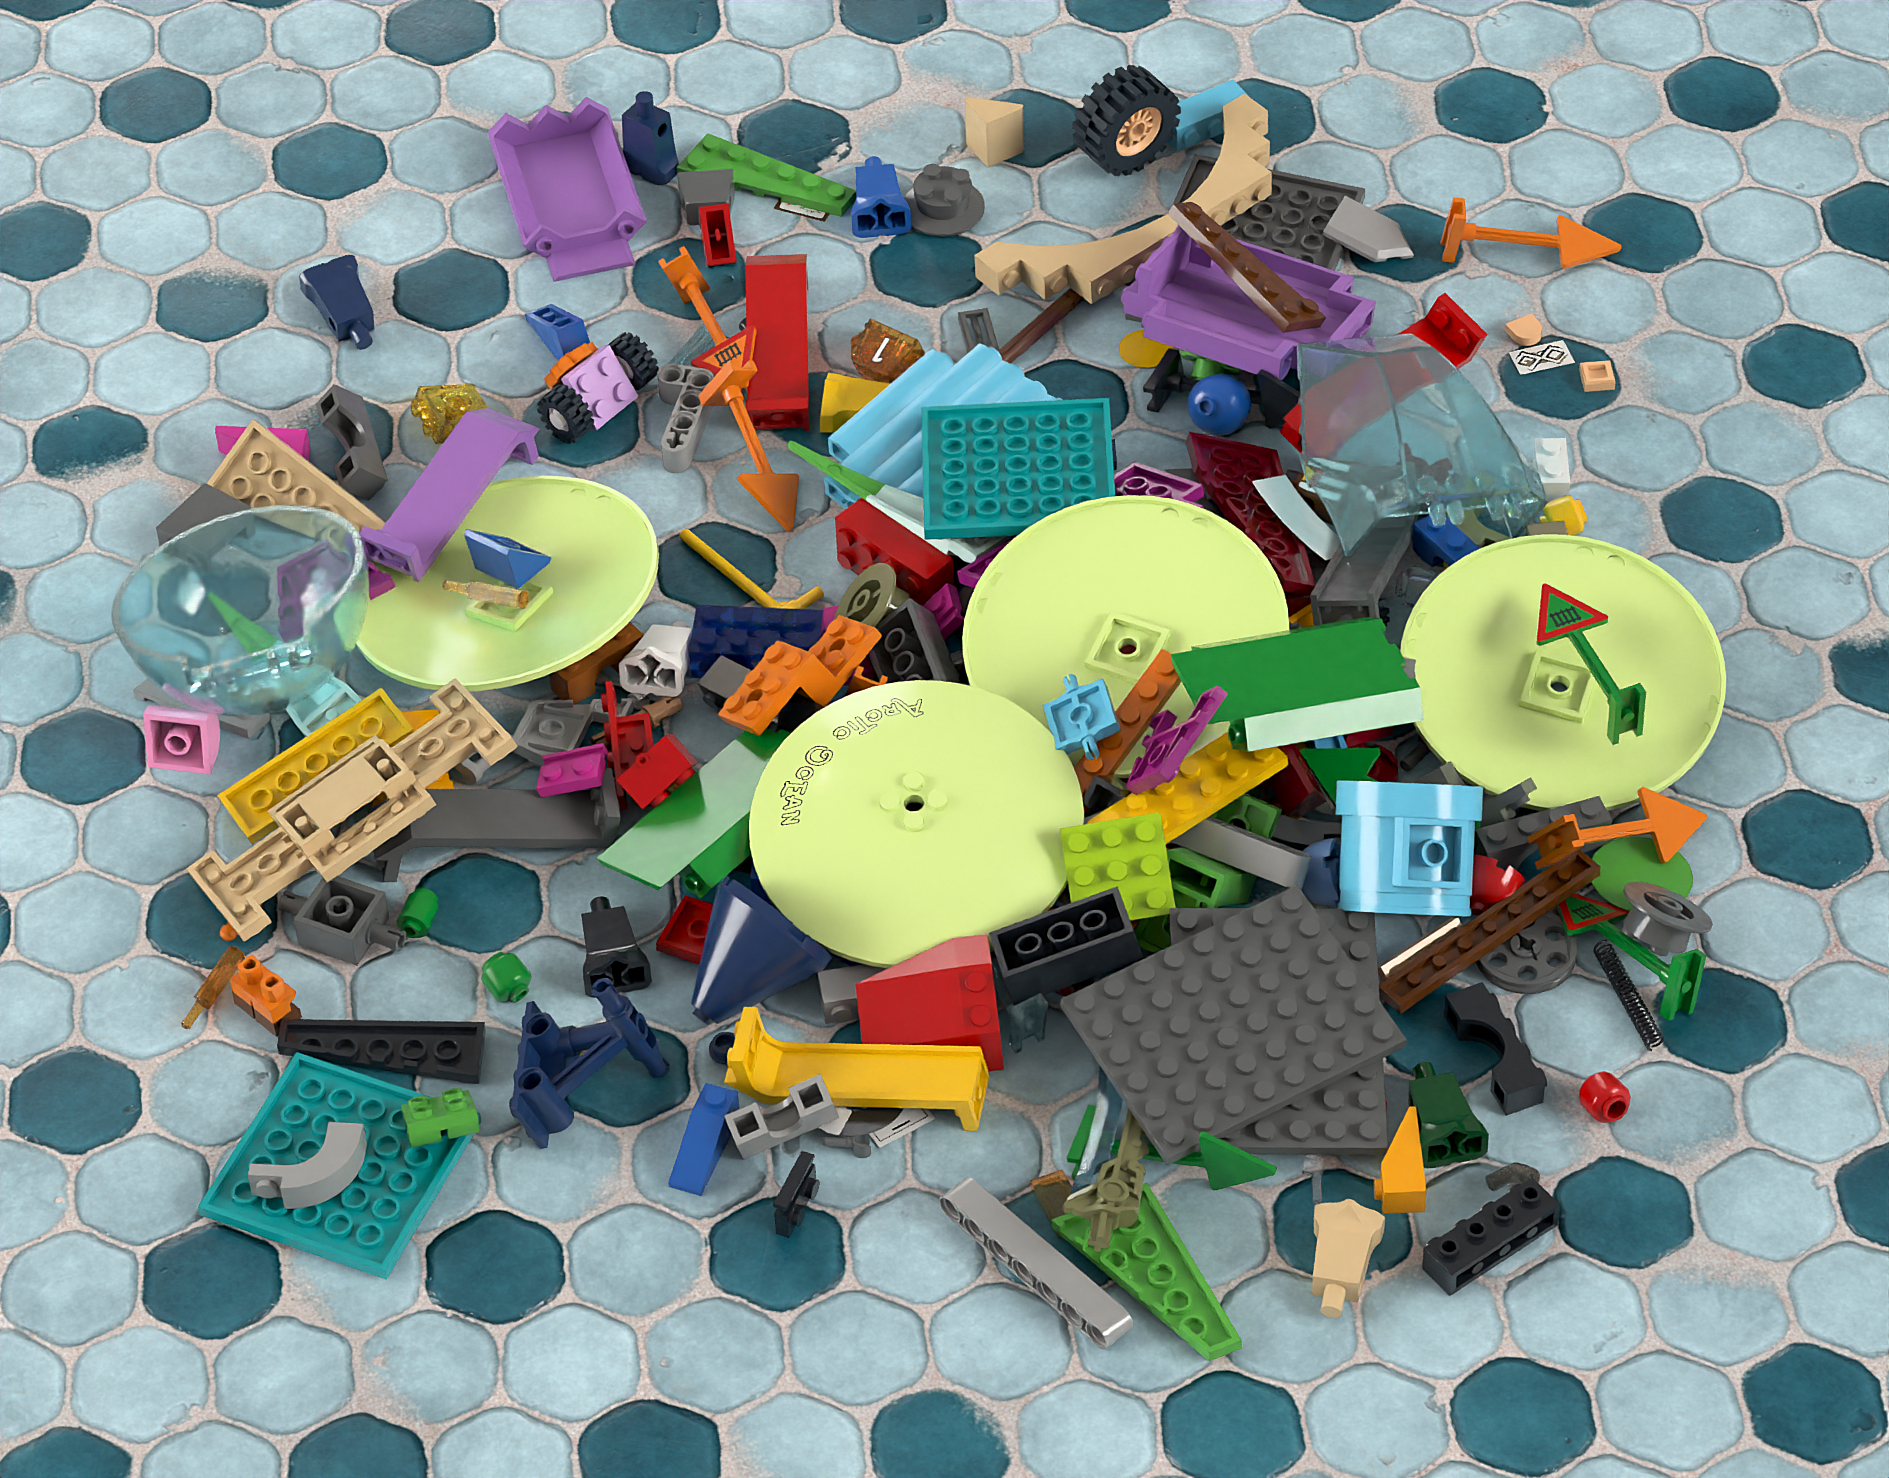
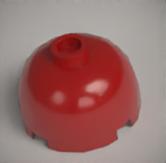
(1491, 883)

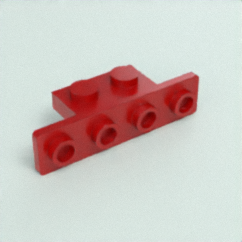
(629, 738)

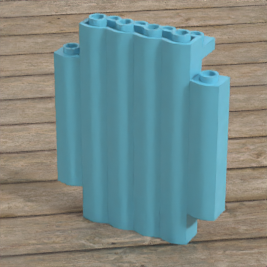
(887, 432)

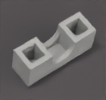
(763, 1128)

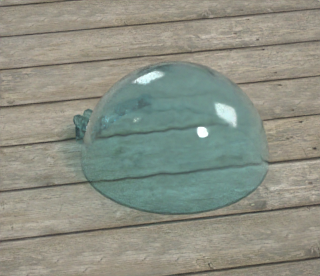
(247, 609)

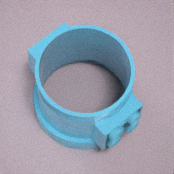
(1407, 847)

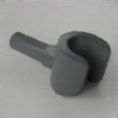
(859, 1144)

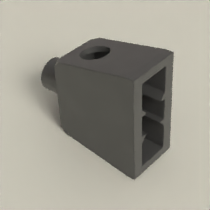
(705, 189)

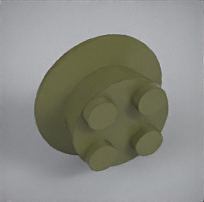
(872, 596)

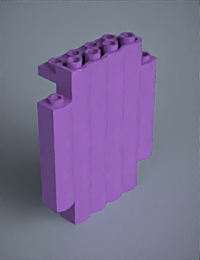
(1202, 310)

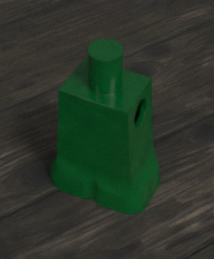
(1445, 1119)

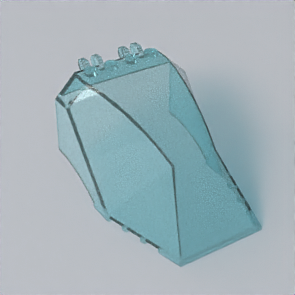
(1404, 435)

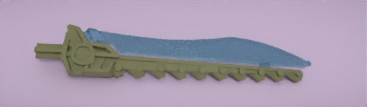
(1118, 1189)

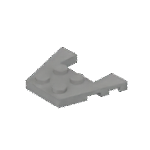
(559, 726)

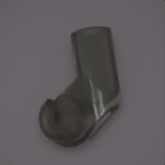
(1511, 1174)

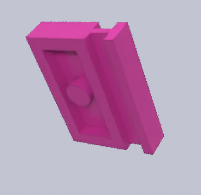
(946, 609)
(572, 770)

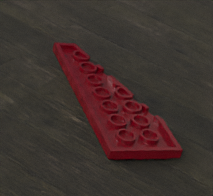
(1227, 476)

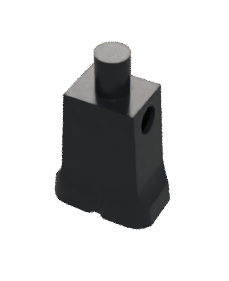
(612, 949)

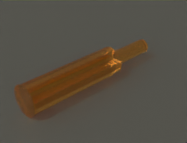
(490, 593)
(214, 983)

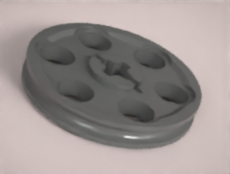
(1535, 962)

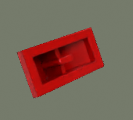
(717, 234)

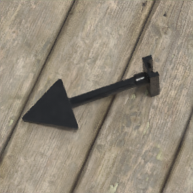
(1168, 376)

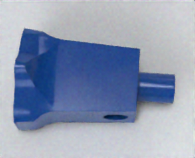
(879, 202)

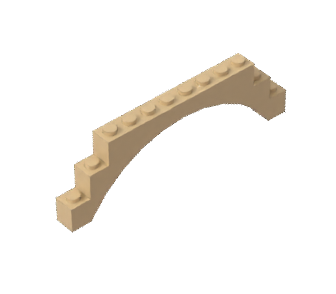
(1106, 264)

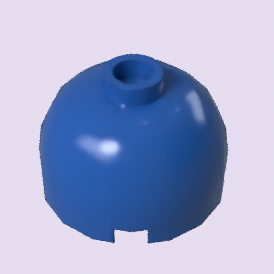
(1219, 404)

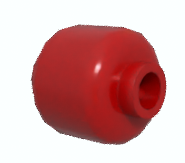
(1604, 1097)

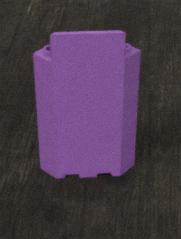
(569, 188)

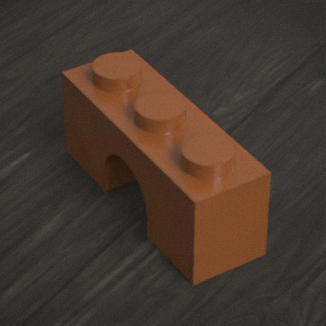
(578, 679)

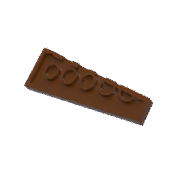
(1257, 281)

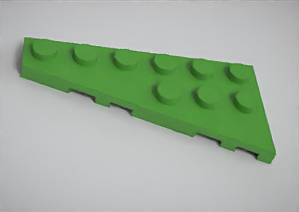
(1160, 1275)

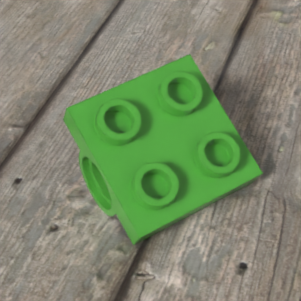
(451, 1111)

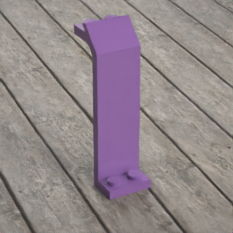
(448, 490)

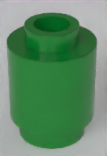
(418, 913)

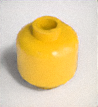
(1566, 510)

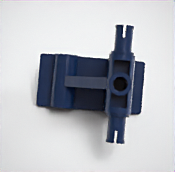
(551, 1061)

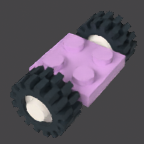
(598, 388)

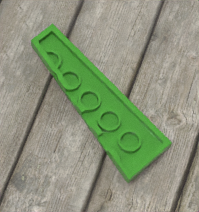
(769, 176)

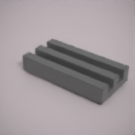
(973, 314)

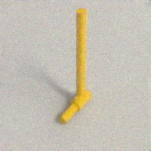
(744, 582)

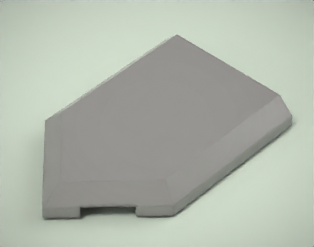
(1367, 232)

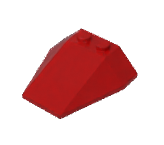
(935, 1000)

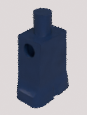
(649, 141)
(340, 299)

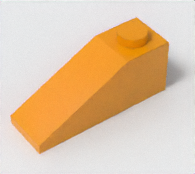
(1402, 1170)

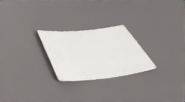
(1297, 515)

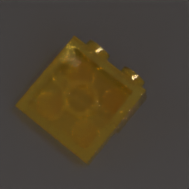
(443, 407)

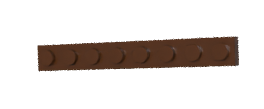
(1488, 931)

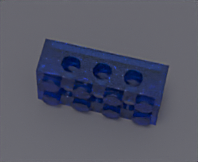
(748, 632)

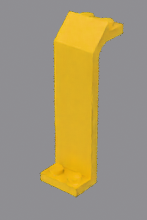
(859, 1072)

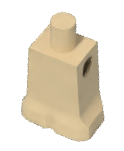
(1343, 1250)

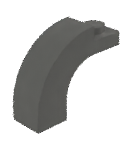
(1495, 807)

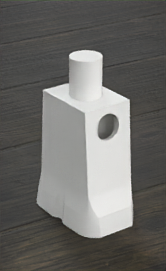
(658, 661)

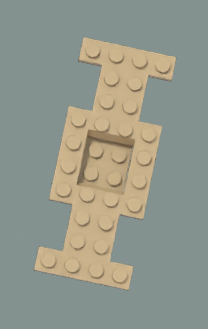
(339, 791)

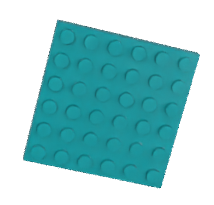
(1012, 464)
(383, 1204)

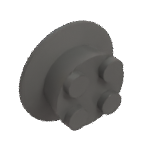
(944, 201)
(1662, 918)

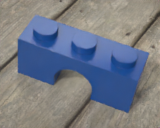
(1441, 543)

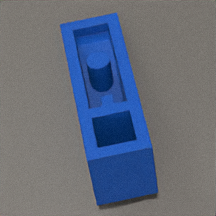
(558, 329)
(704, 1139)

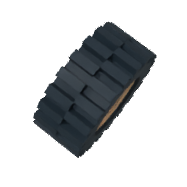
(1126, 120)

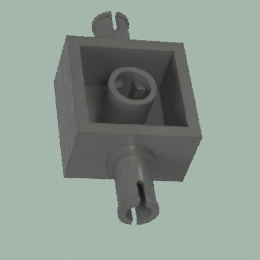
(342, 919)

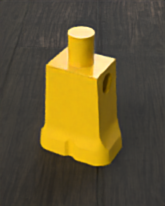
(844, 398)

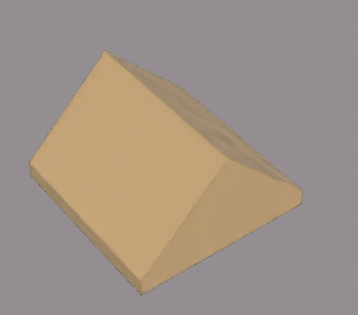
(994, 129)

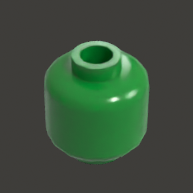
(506, 977)

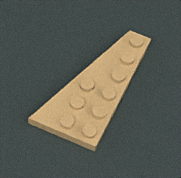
(270, 473)

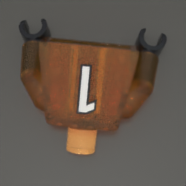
(883, 352)

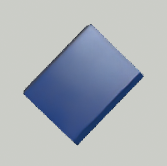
(504, 557)

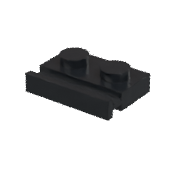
(795, 1194)

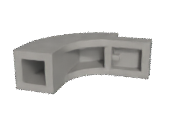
(318, 1177)

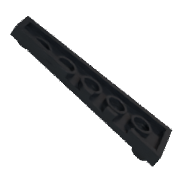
(410, 1047)

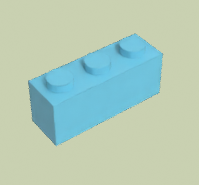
(1202, 115)

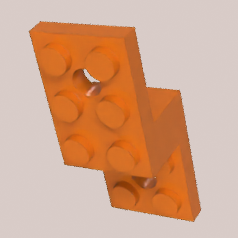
(789, 669)

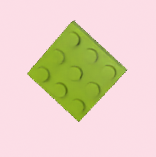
(1123, 855)

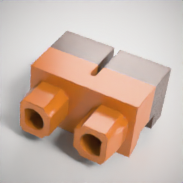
(263, 995)

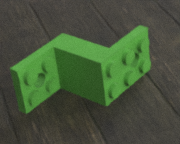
(1206, 881)

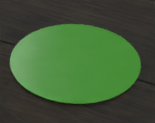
(1637, 861)

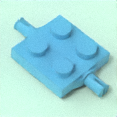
(1081, 716)

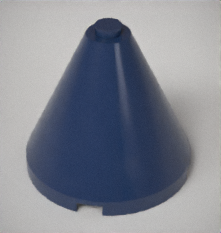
(749, 954)

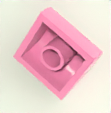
(181, 739)

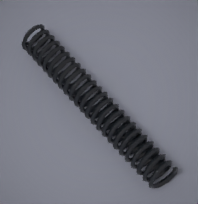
(1636, 1004)

